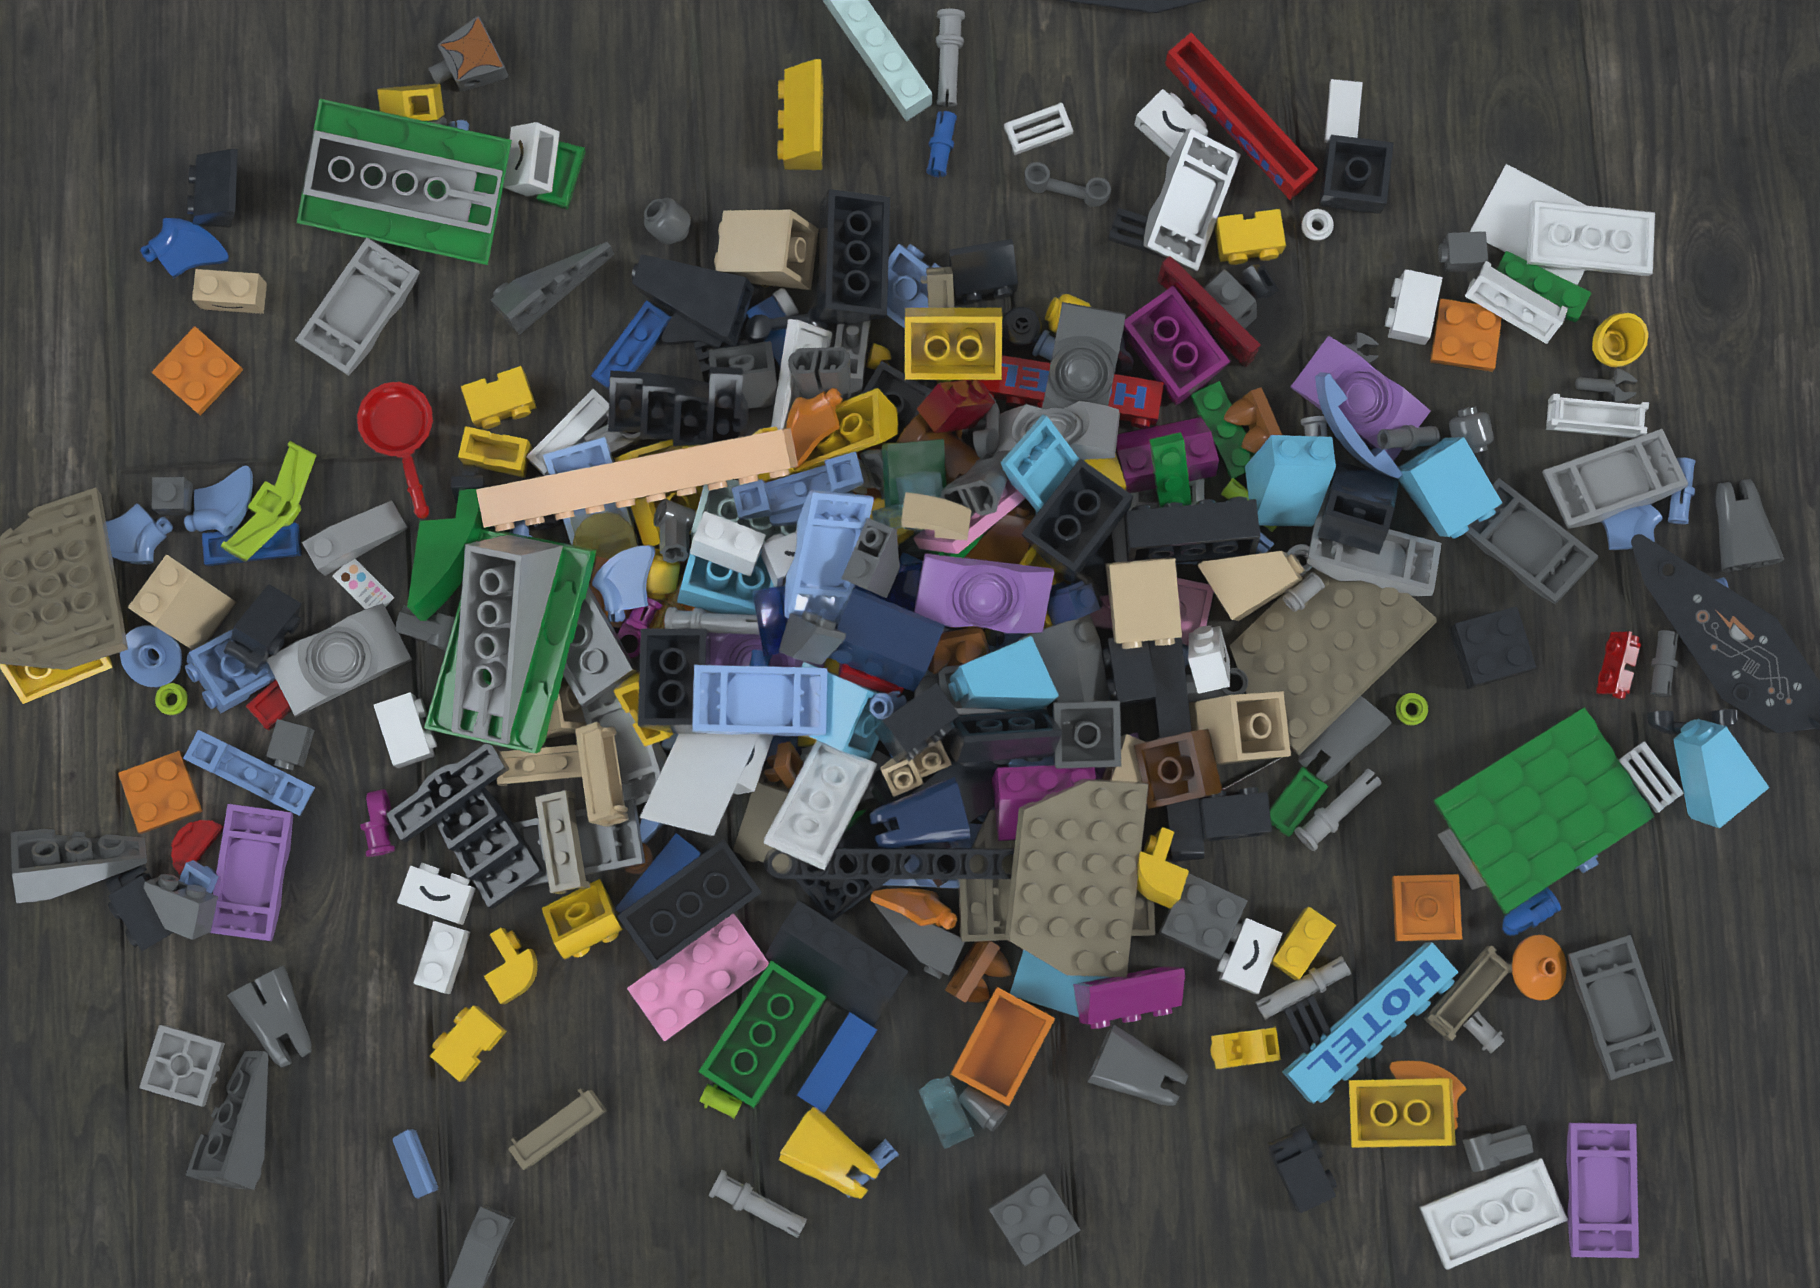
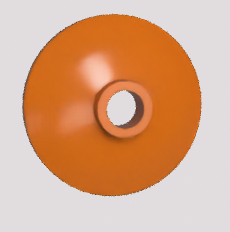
(1530, 970)

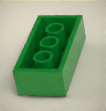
(762, 1034)

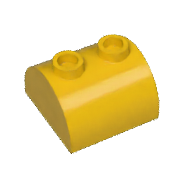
(582, 920)

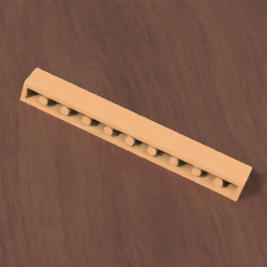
(638, 478)

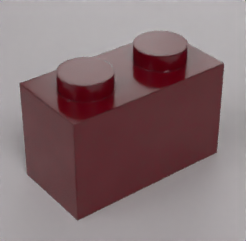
(956, 405)

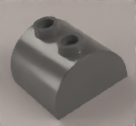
(1088, 734)

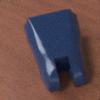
(924, 817)

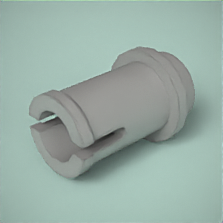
(1304, 591)
(1484, 1032)

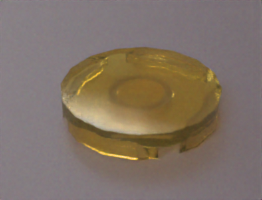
(606, 533)

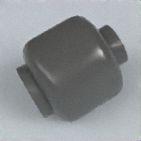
(667, 220)
(1474, 427)

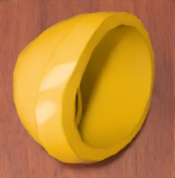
(1620, 339)

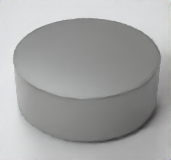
(785, 302)

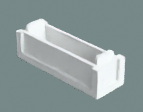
(1516, 303)
(1596, 417)
(581, 421)

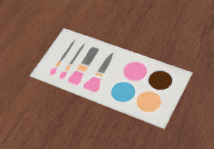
(362, 585)

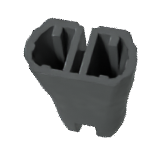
(821, 370)
(979, 487)
(1744, 529)
(1346, 737)
(273, 1014)
(1134, 1068)

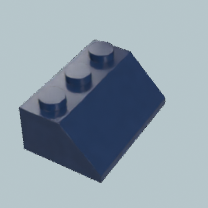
(886, 639)

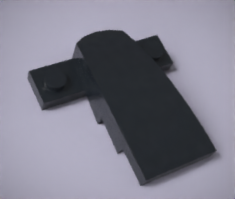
(679, 406)
(975, 790)
(472, 824)

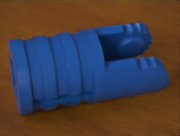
(1531, 912)

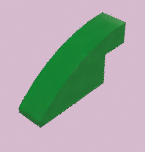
(441, 555)

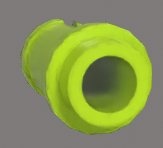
(720, 1100)

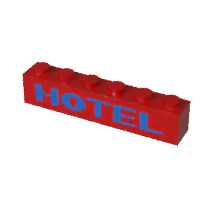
(1240, 116)
(1026, 383)

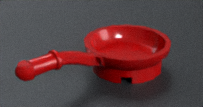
(395, 423)

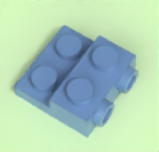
(904, 282)
(223, 676)

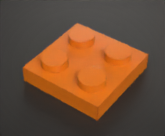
(1465, 335)
(197, 370)
(160, 792)
(1427, 907)

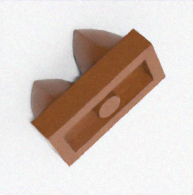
(1256, 413)
(959, 648)
(981, 959)

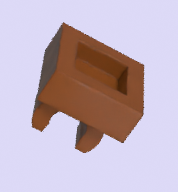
(784, 765)

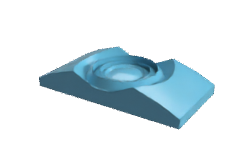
(1039, 462)

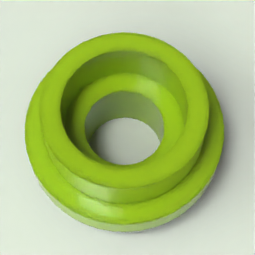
(162, 697)
(1420, 704)

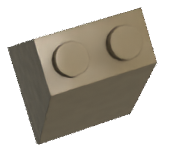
(758, 818)

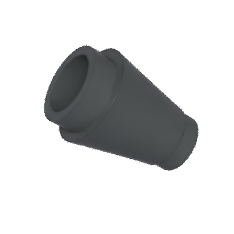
(983, 1108)

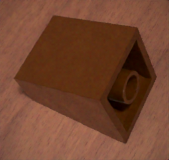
(1004, 539)

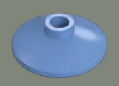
(143, 665)

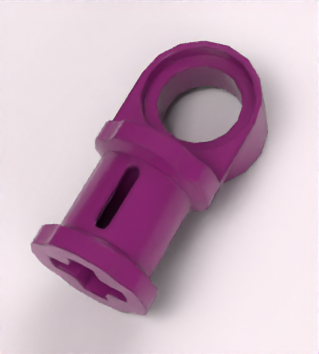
(633, 625)
(376, 830)

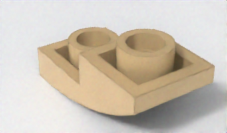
(936, 514)
(907, 775)

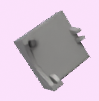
(182, 1065)

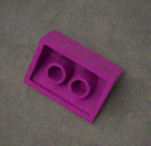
(1174, 345)
(1136, 460)
(1022, 785)
(1130, 996)

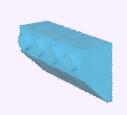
(721, 588)

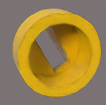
(877, 354)

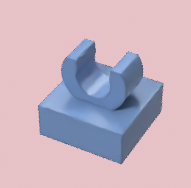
(199, 875)

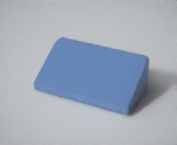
(415, 1163)

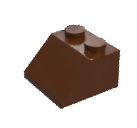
(1178, 768)

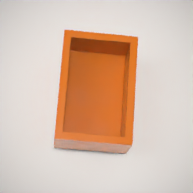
(1002, 1046)

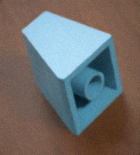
(1290, 479)
(1449, 487)
(1005, 680)
(849, 717)
(1715, 773)

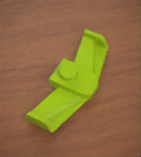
(273, 505)

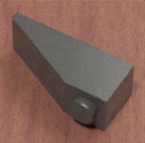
(928, 943)
(481, 1248)

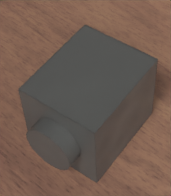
(1463, 251)
(172, 496)
(290, 744)

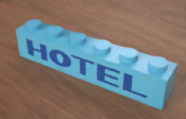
(1370, 1022)

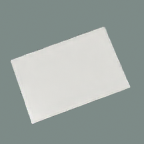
(1507, 215)
(699, 780)

